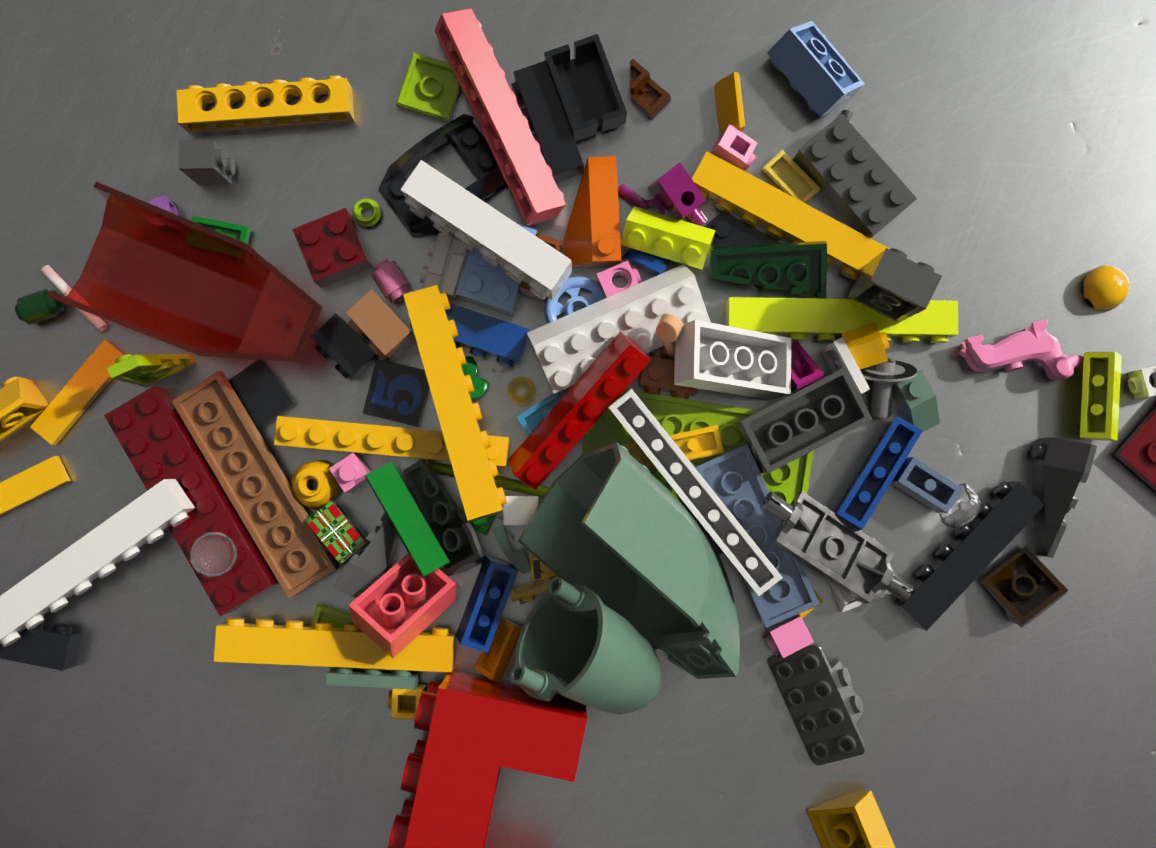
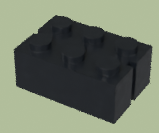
(586, 87)

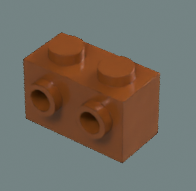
(659, 377)

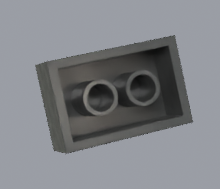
(895, 285)

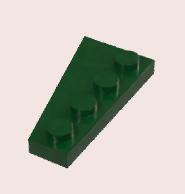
(783, 266)

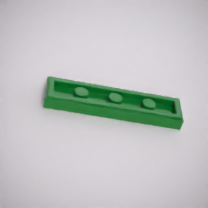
(407, 519)

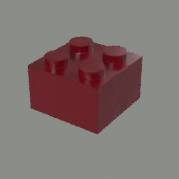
(332, 248)

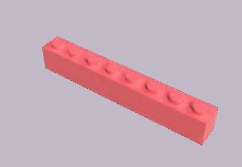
(499, 116)

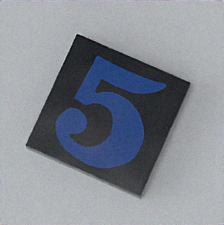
(396, 393)

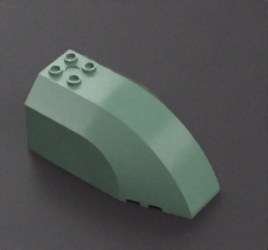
(642, 555)

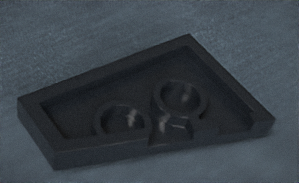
(734, 232)

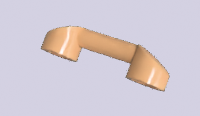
(668, 331)

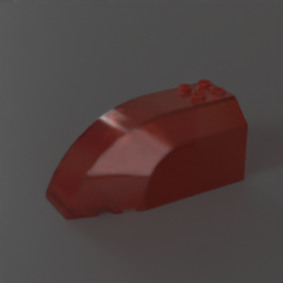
(190, 286)

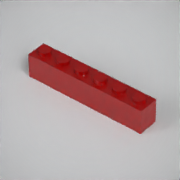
(578, 410)

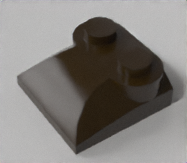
(1024, 587)

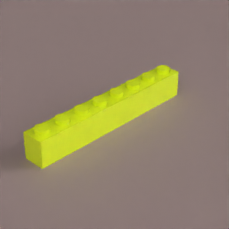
(832, 317)

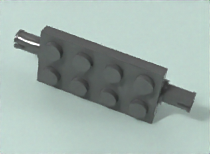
(834, 548)

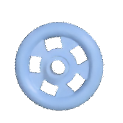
(572, 287)

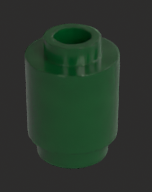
(37, 307)

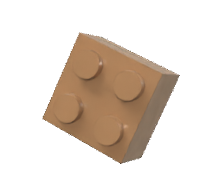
(375, 320)

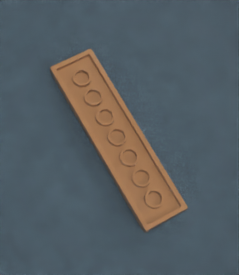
(254, 483)

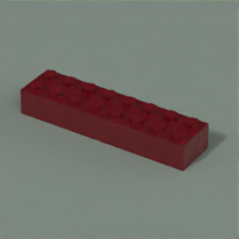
(165, 449)

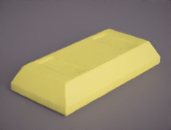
(791, 177)

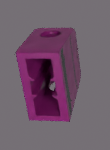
(678, 185)

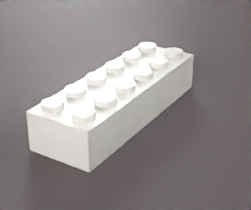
(486, 230)
(576, 340)

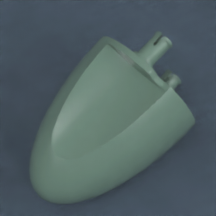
(585, 653)

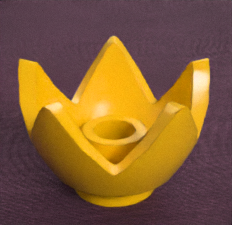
(326, 487)

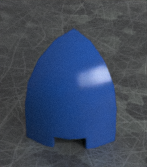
(647, 262)

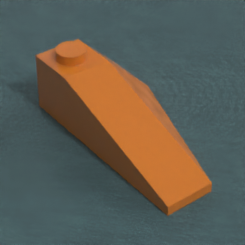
(594, 223)

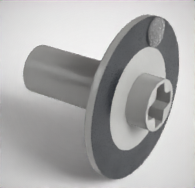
(883, 381)

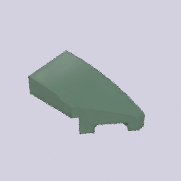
(517, 557)

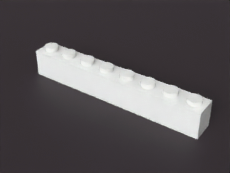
(695, 492)
(91, 558)

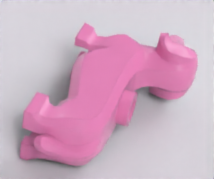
(1022, 347)

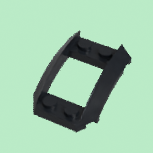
(470, 146)

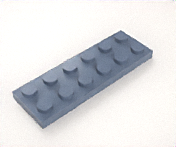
(742, 490)

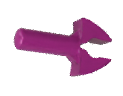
(640, 202)

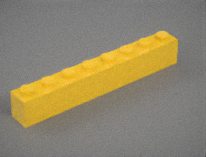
(783, 214)
(453, 403)
(374, 440)
(328, 646)

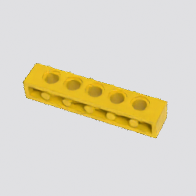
(194, 100)

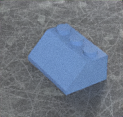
(814, 68)

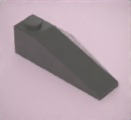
(1056, 473)
(444, 519)
(371, 563)

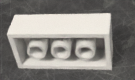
(733, 360)

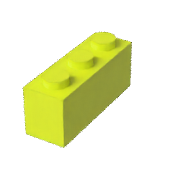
(667, 237)
(1100, 396)

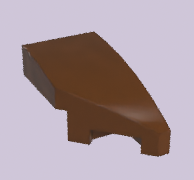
(645, 92)

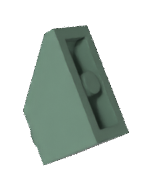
(917, 402)

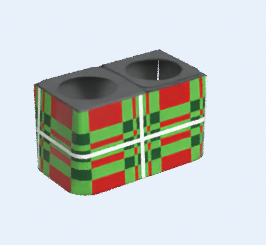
(337, 532)

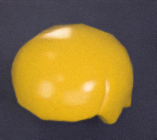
(1106, 287)

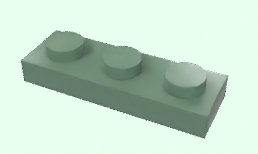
(372, 678)

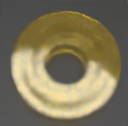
(525, 399)

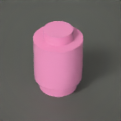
(390, 280)

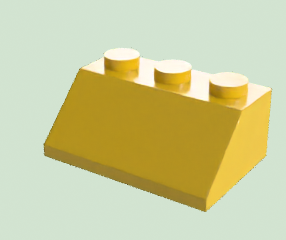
(19, 404)
(850, 822)

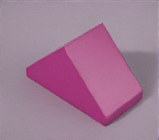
(803, 368)

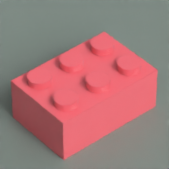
(401, 605)

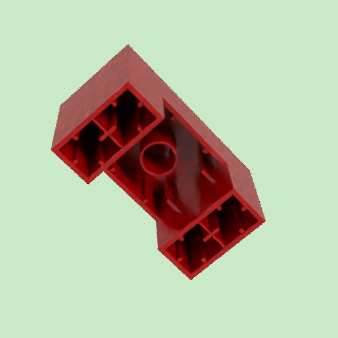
(471, 735)

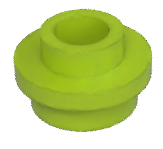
(363, 205)

